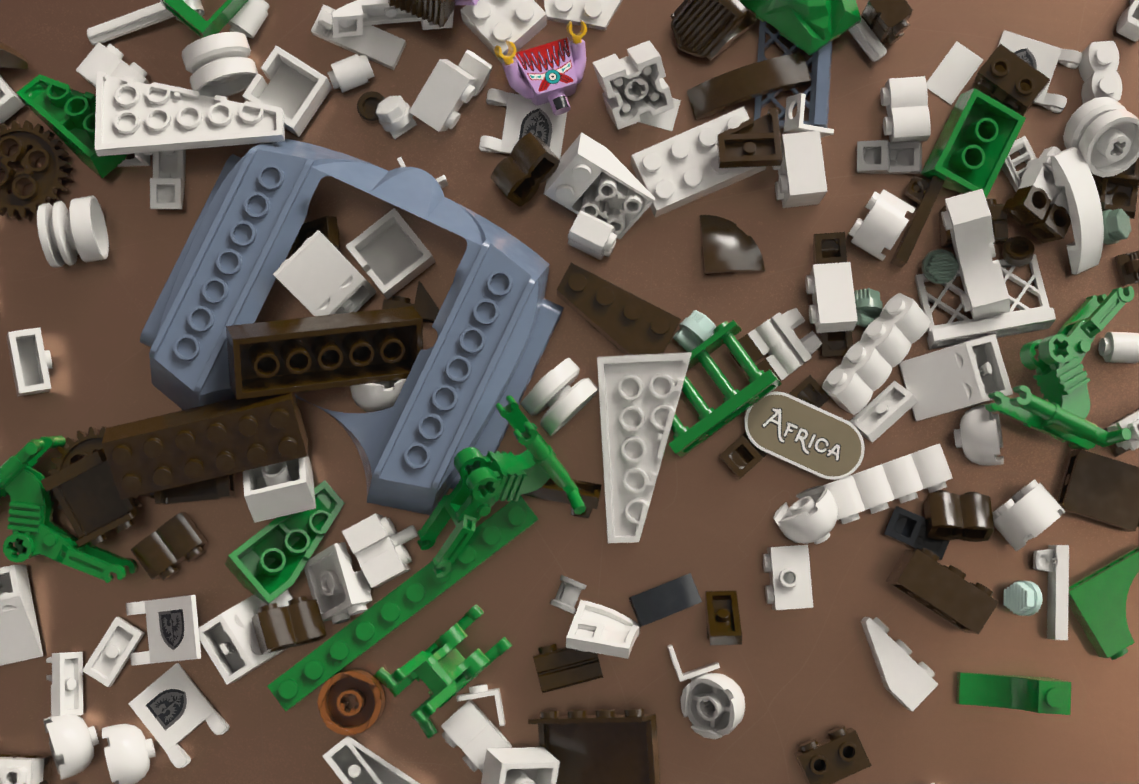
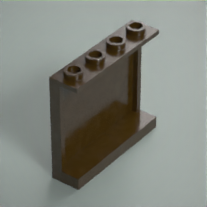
(601, 746)

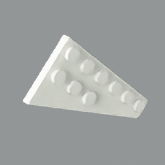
(166, 118)
(636, 418)

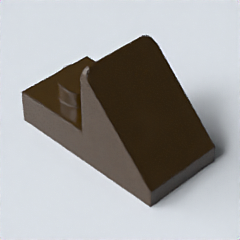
(326, 225)
(423, 304)
(723, 618)

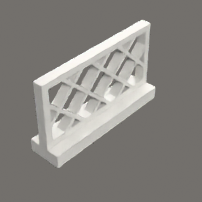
(1001, 325)

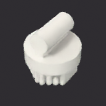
(395, 116)

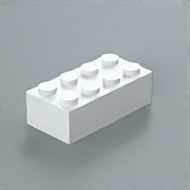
(688, 165)

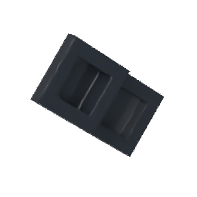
(911, 531)
(665, 599)

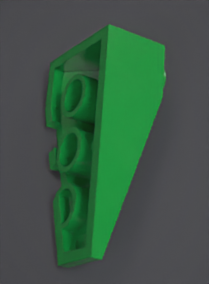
(70, 118)
(280, 550)

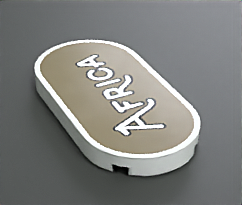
(805, 435)

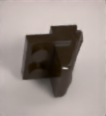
(710, 26)

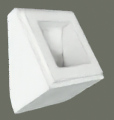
(477, 68)

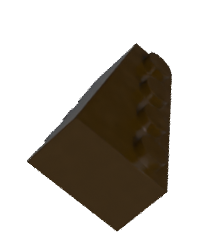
(617, 314)

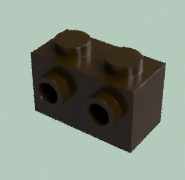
(1011, 80)
(832, 758)

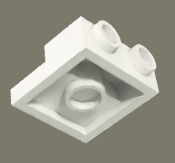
(336, 586)

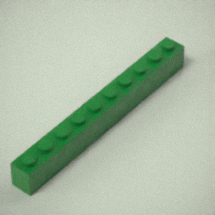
(399, 606)

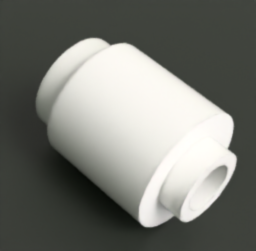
(249, 18)
(350, 72)
(1120, 347)

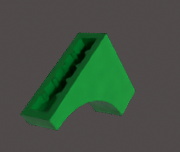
(1101, 605)
(1014, 692)

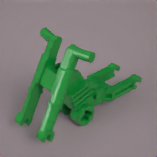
(1064, 379)
(494, 478)
(32, 519)
(442, 669)

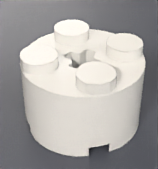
(882, 223)
(1027, 516)

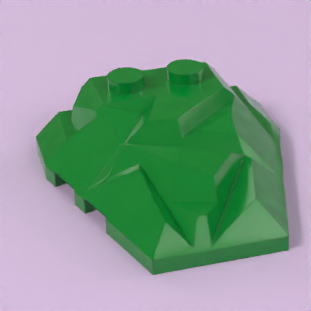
(807, 22)

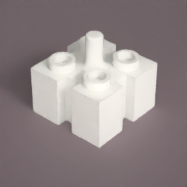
(633, 84)
(380, 548)

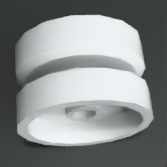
(219, 64)
(1104, 135)
(555, 392)

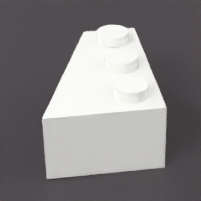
(359, 765)

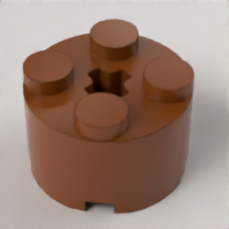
(335, 708)

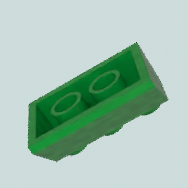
(973, 143)

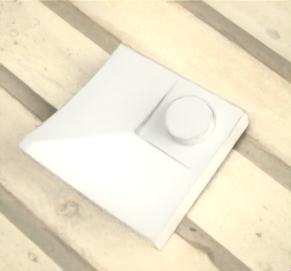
(602, 631)

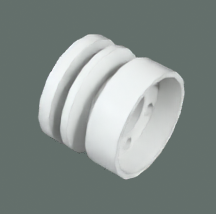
(72, 231)

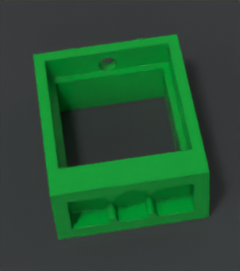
(199, 24)

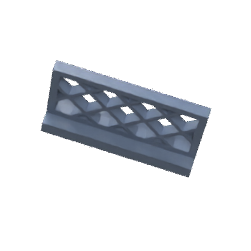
(820, 84)

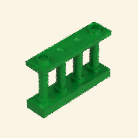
(735, 401)

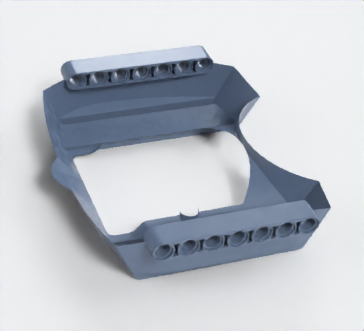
(486, 329)

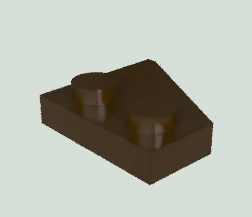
(752, 143)

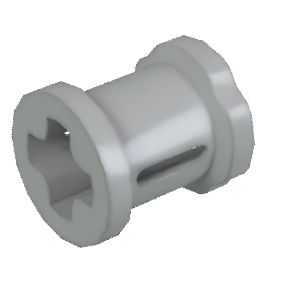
(567, 594)

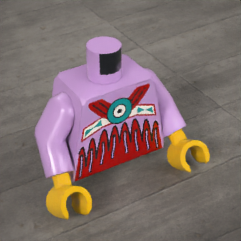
(547, 70)

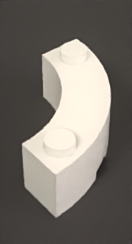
(973, 239)

